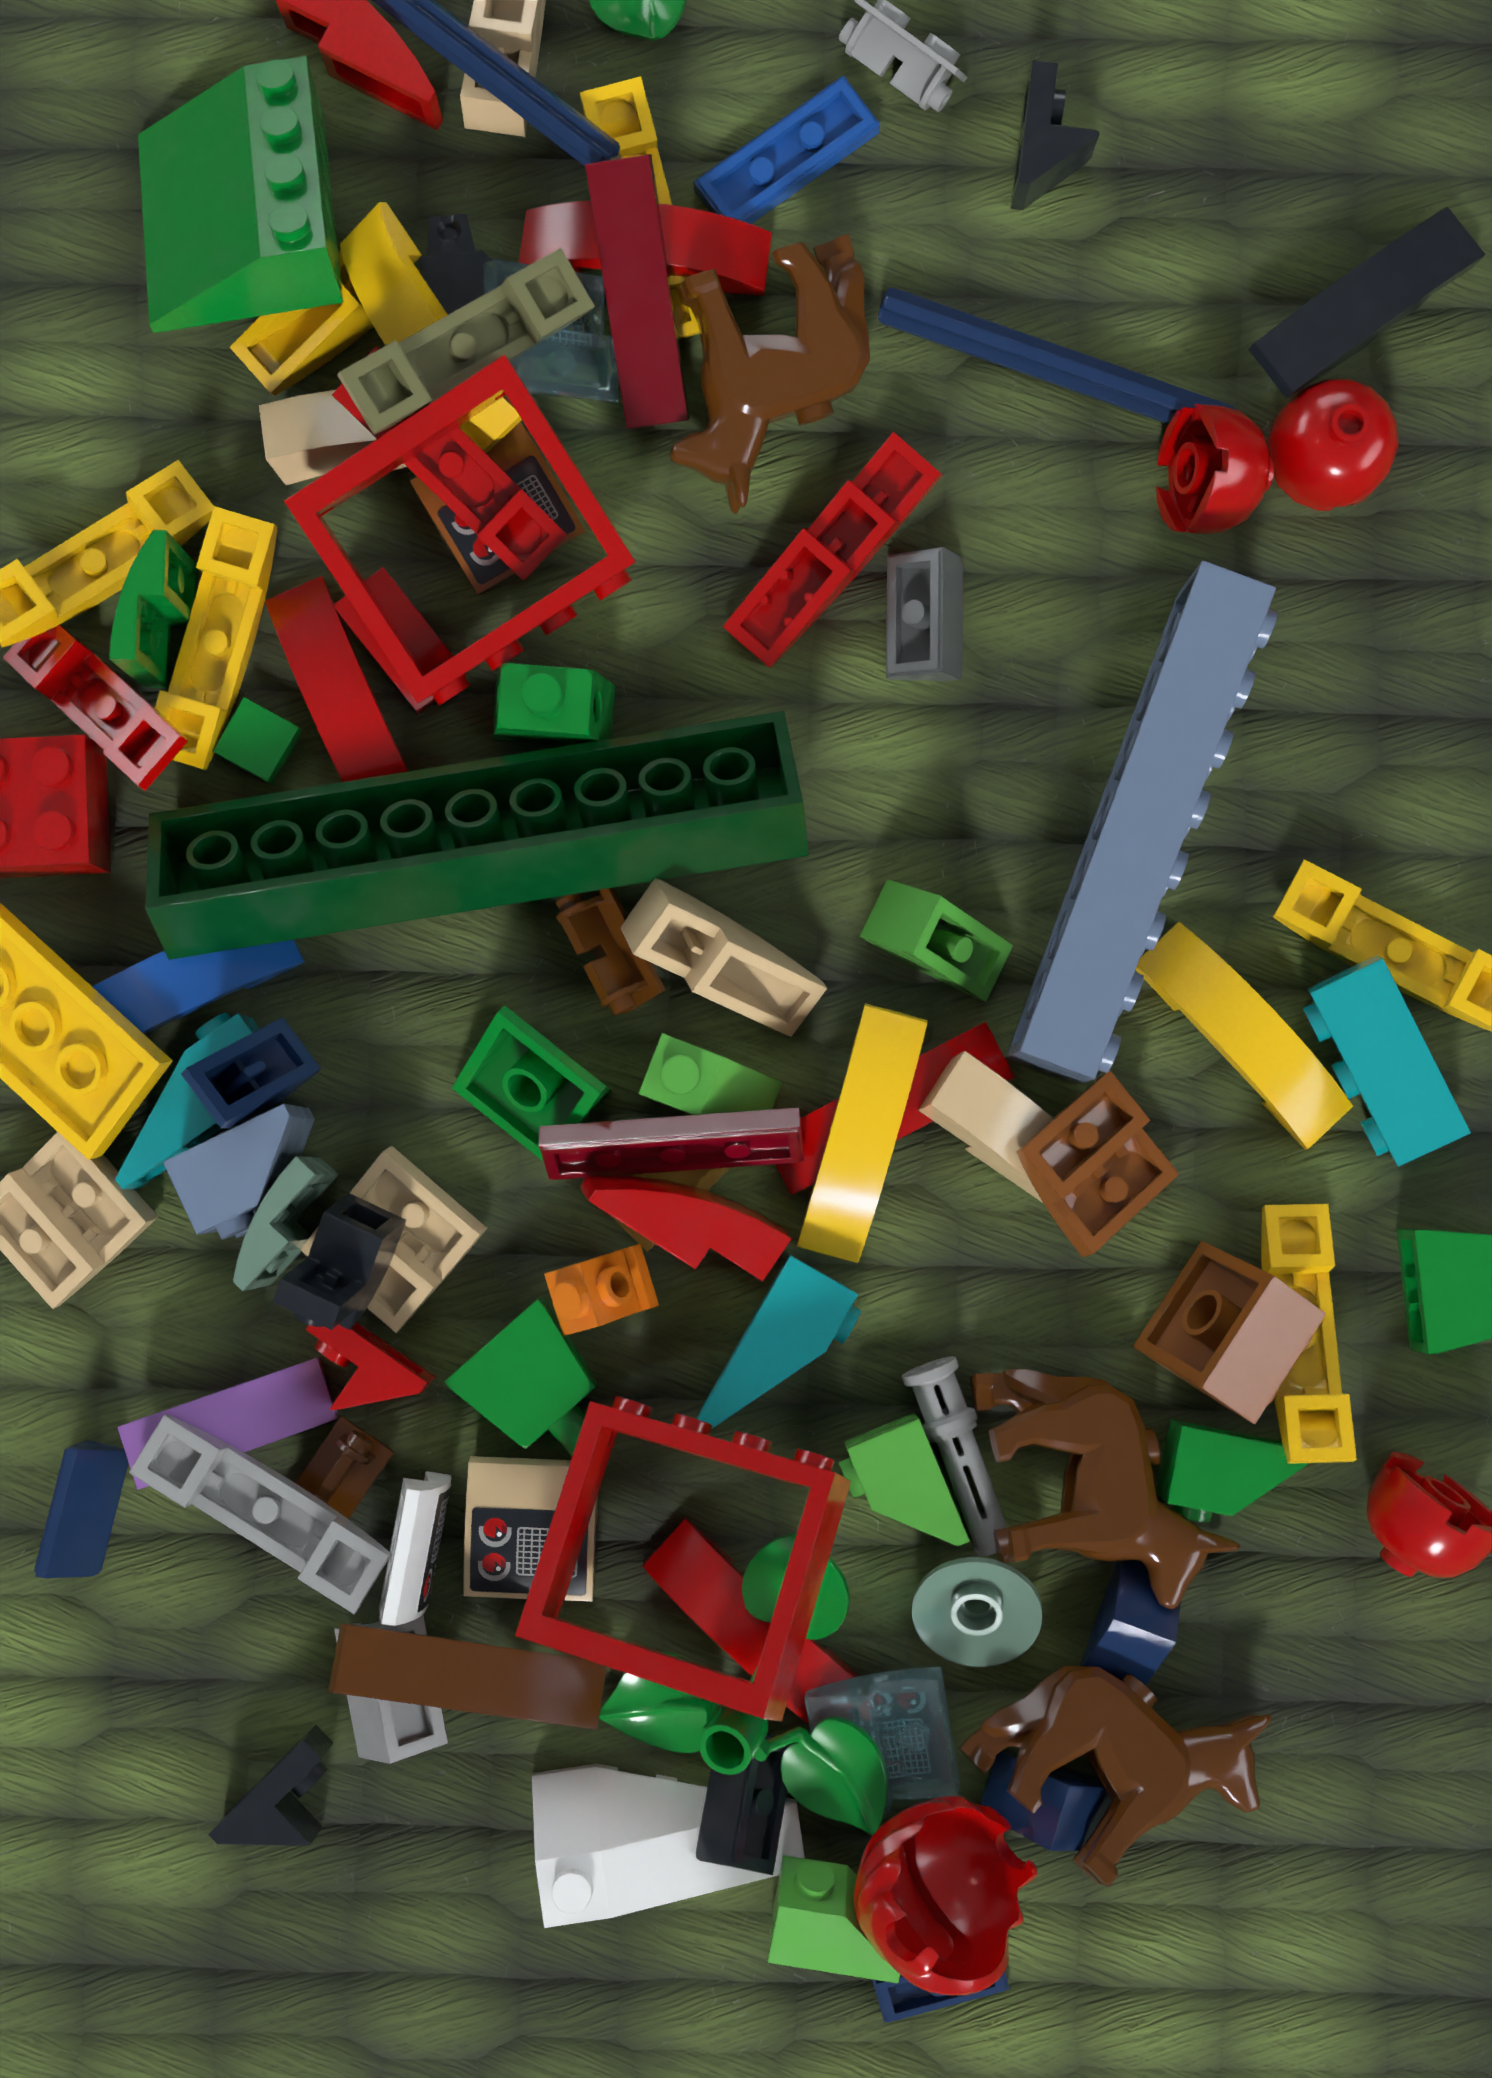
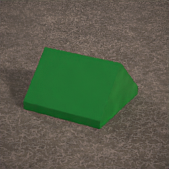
(527, 1081)

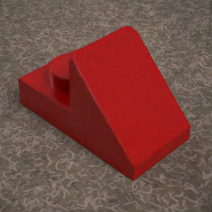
(381, 1370)

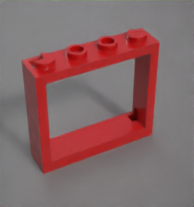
(402, 444)
(799, 1591)

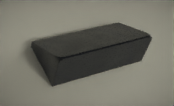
(744, 1816)

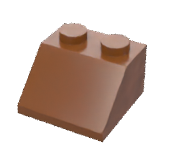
(1230, 1330)

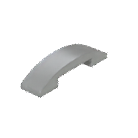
(263, 1508)

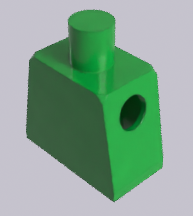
(552, 705)
(1446, 1288)
(528, 1379)

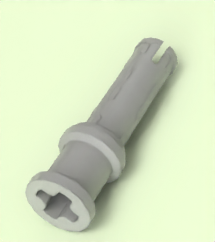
(952, 1422)

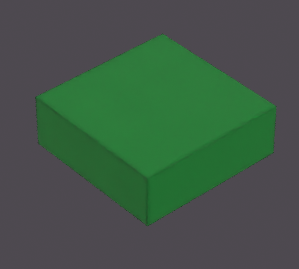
(257, 741)

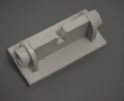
(925, 65)

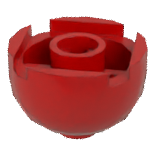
(1333, 444)
(1214, 469)
(1426, 1521)

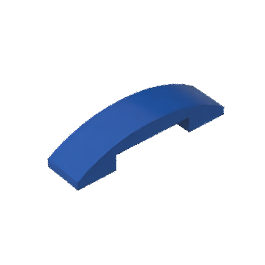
(166, 989)

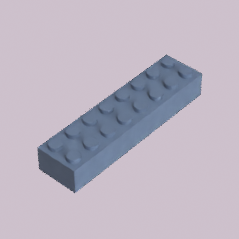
(1141, 824)

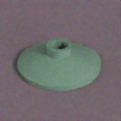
(980, 1630)

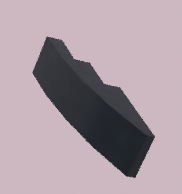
(1366, 302)

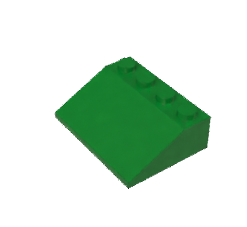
(239, 201)

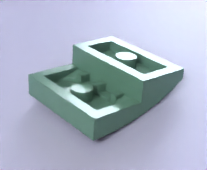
(274, 1234)

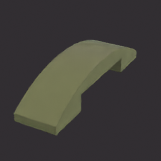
(438, 358)

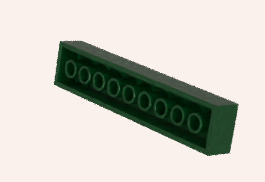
(474, 835)

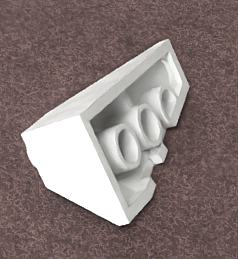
(627, 1843)

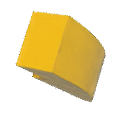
(296, 343)

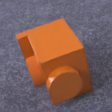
(601, 1289)

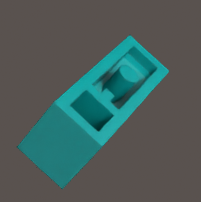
(179, 1116)
(785, 1334)

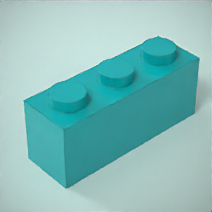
(1385, 1062)

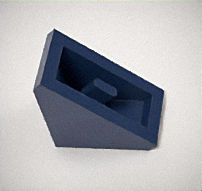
(251, 1074)
(1131, 1627)
(1068, 1811)

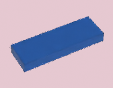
(788, 154)

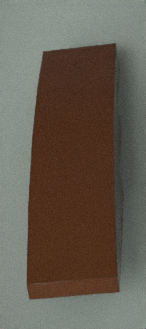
(467, 1676)

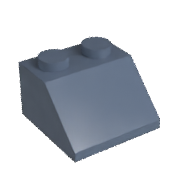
(232, 1173)

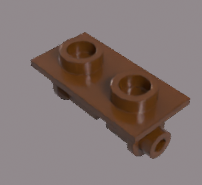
(617, 975)
(345, 1467)

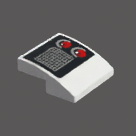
(414, 1548)

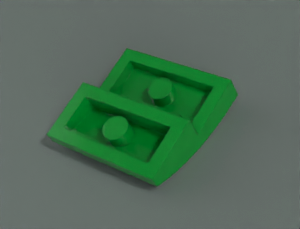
(153, 600)

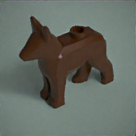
(774, 377)
(1107, 1482)
(1131, 1749)

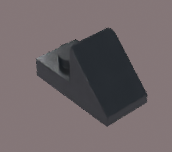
(1045, 147)
(269, 1810)

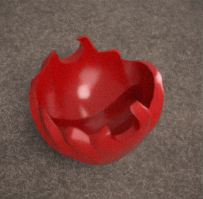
(942, 1894)

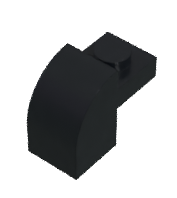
(342, 1265)

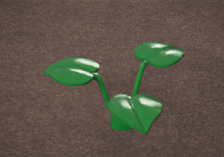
(828, 1772)

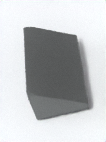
(924, 616)

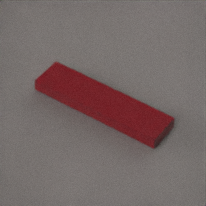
(638, 290)
(672, 1143)

